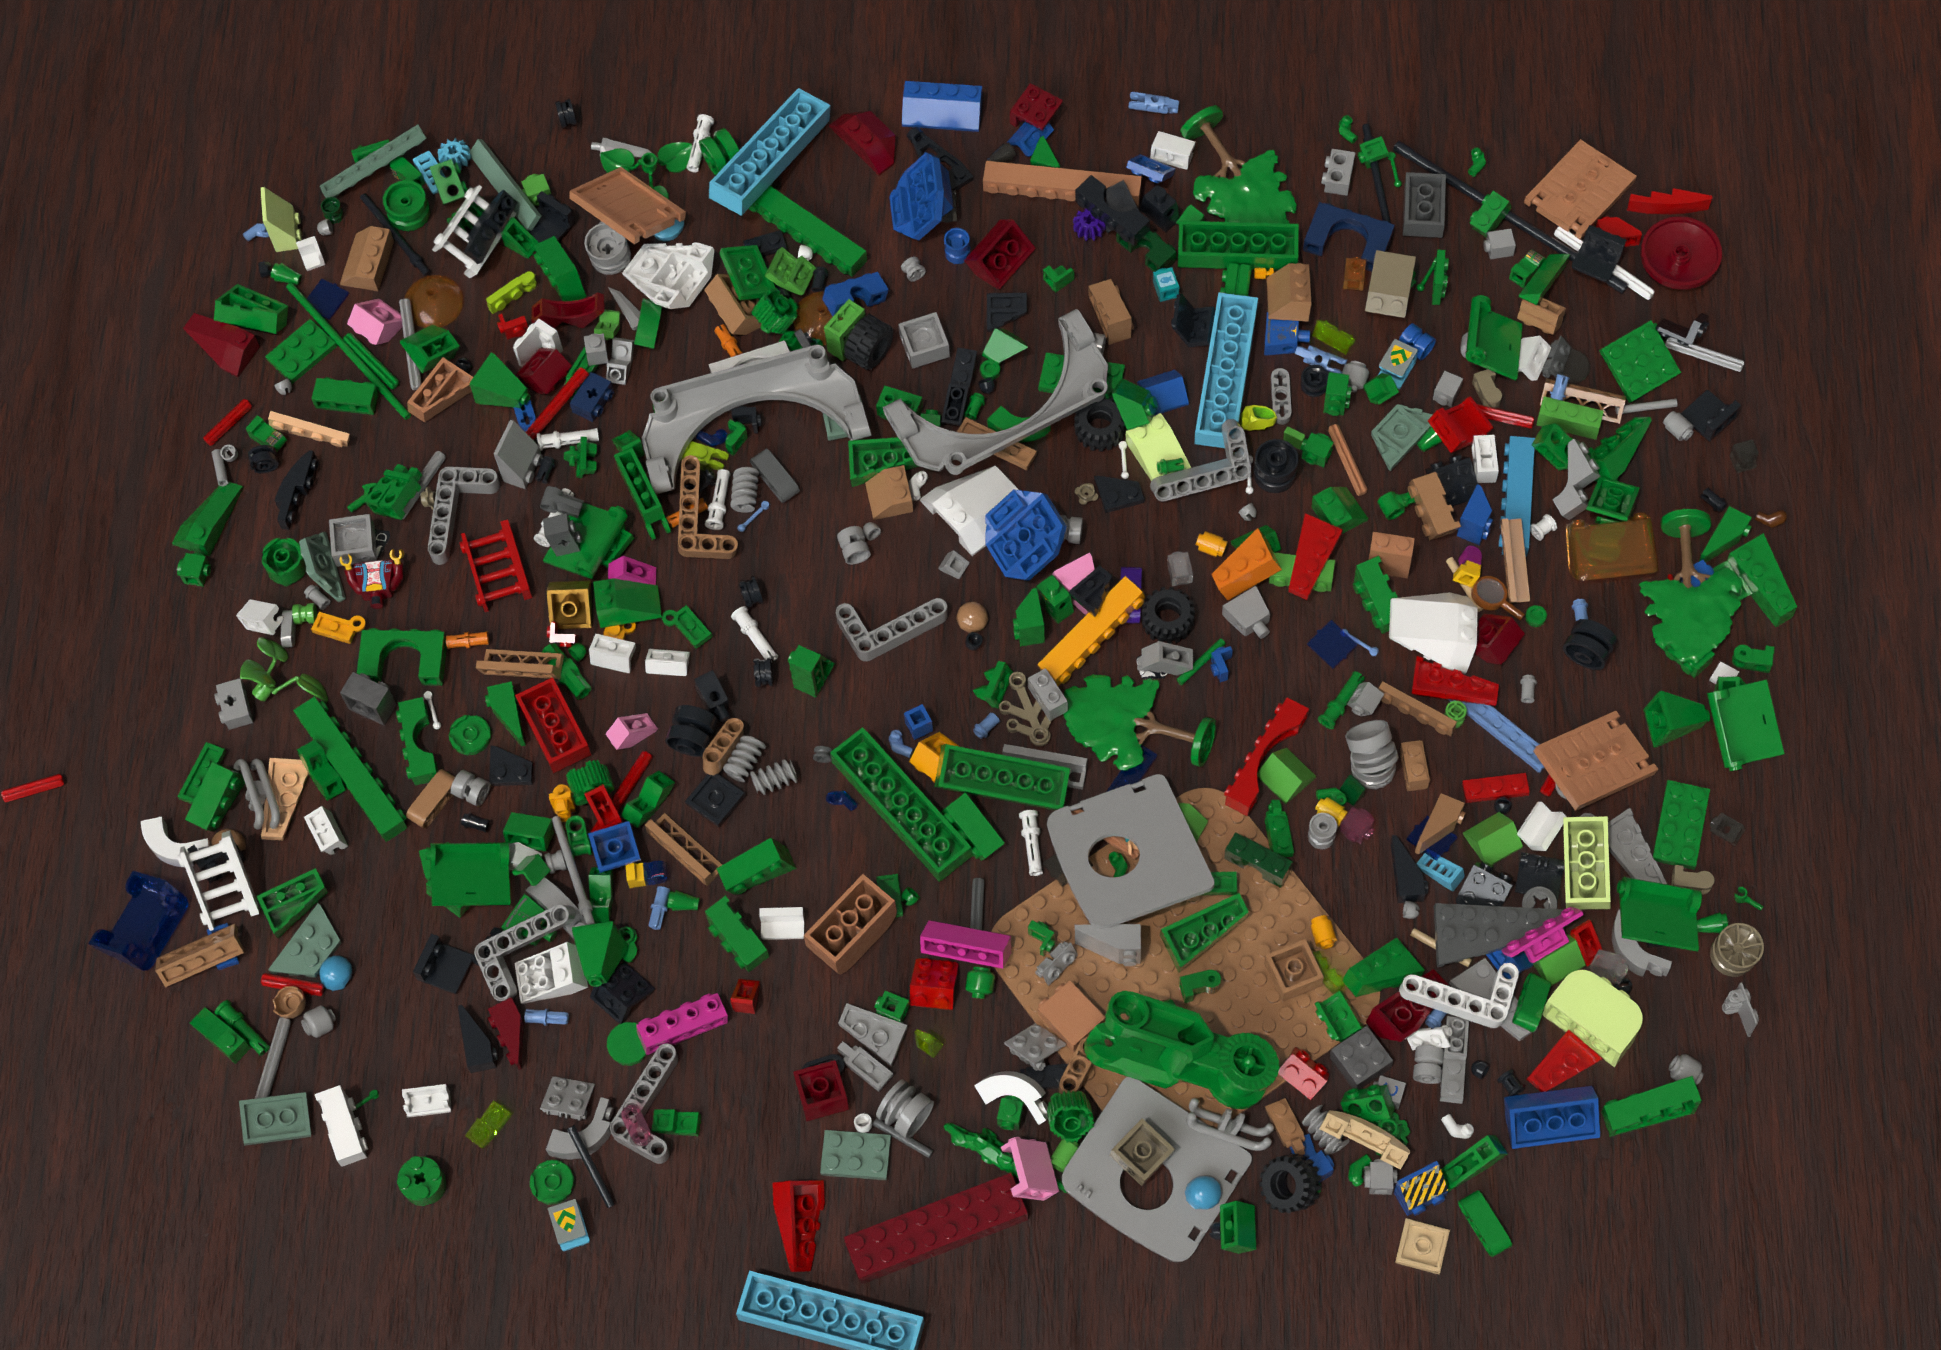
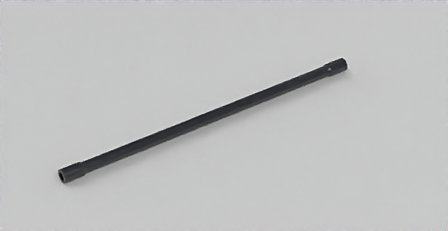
(1409, 153)

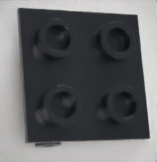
(1539, 872)

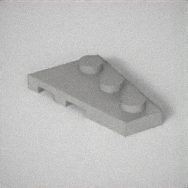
(874, 1031)

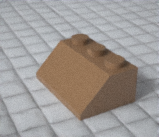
(368, 258)
(1289, 293)
(733, 311)

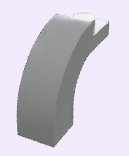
(548, 896)
(1635, 956)
(594, 1136)

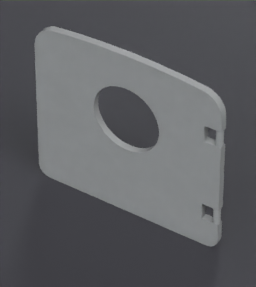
(1169, 859)
(1095, 1177)

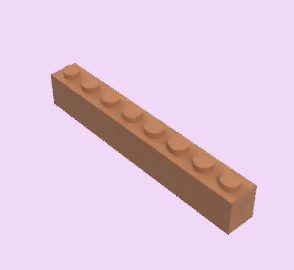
(1049, 181)

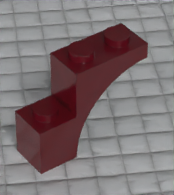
(575, 312)

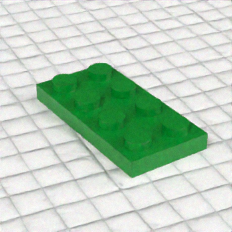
(1053, 368)
(1681, 824)

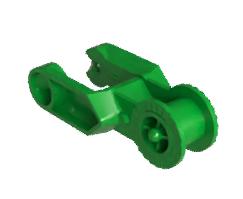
(1175, 1045)

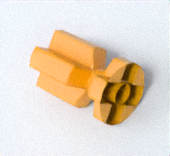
(1261, 273)

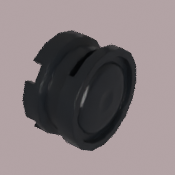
(565, 113)
(1314, 380)
(263, 459)
(750, 592)
(763, 672)

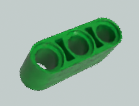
(1531, 1002)
(1485, 1223)

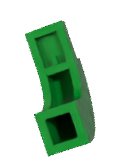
(1003, 420)

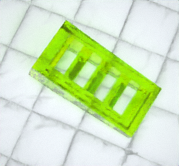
(927, 1043)

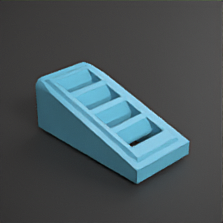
(423, 163)
(1450, 879)

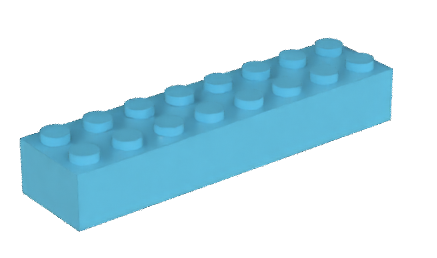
(769, 151)
(1226, 367)
(826, 1316)

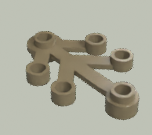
(1029, 713)

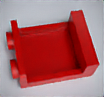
(1460, 424)

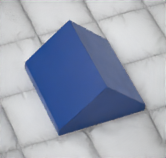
(1167, 389)

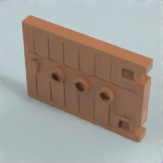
(1580, 189)
(627, 205)
(1595, 760)

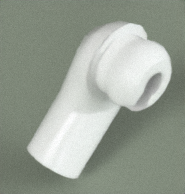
(1457, 1130)

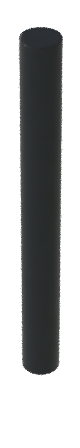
(592, 1169)

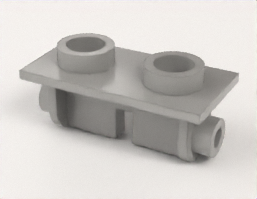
(1063, 956)

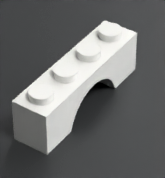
(748, 357)

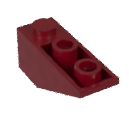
(510, 1026)

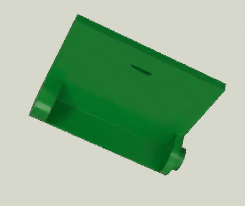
(1493, 339)
(598, 533)
(1745, 724)
(469, 873)
(1659, 913)

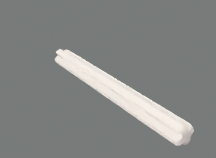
(1634, 283)

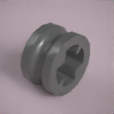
(822, 754)

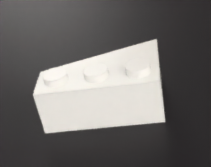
(342, 1125)

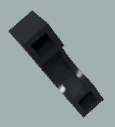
(1129, 225)

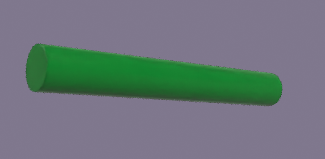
(1200, 662)

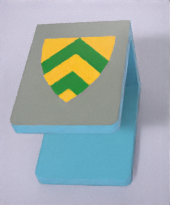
(1398, 362)
(568, 1225)

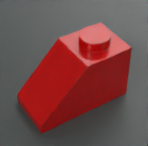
(1621, 228)

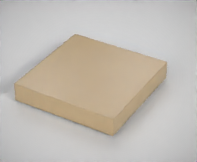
(1422, 1246)

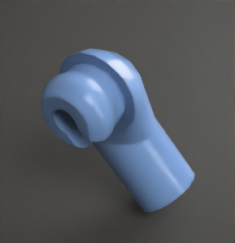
(257, 230)
(898, 746)

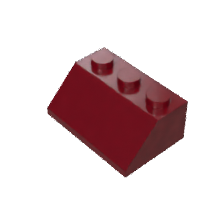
(1000, 253)

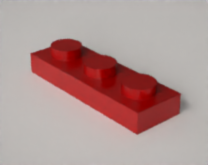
(1494, 787)

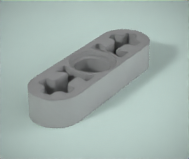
(1285, 388)

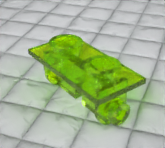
(1328, 334)

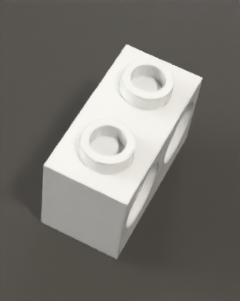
(1485, 458)

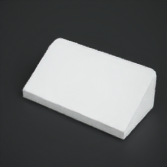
(667, 662)

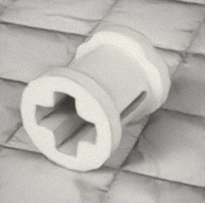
(1543, 527)

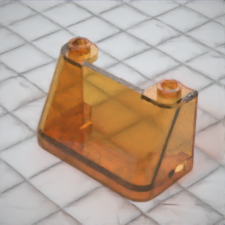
(1611, 548)

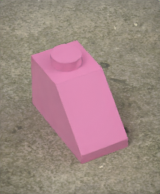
(630, 730)

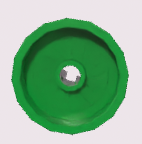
(719, 150)
(406, 205)

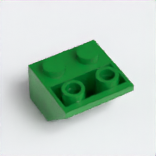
(430, 346)

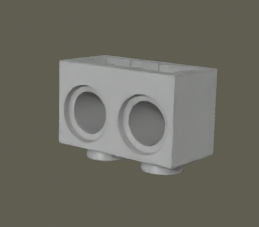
(1338, 171)

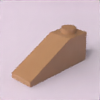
(1441, 821)

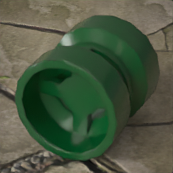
(332, 210)

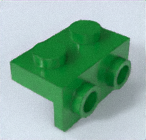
(1338, 1016)

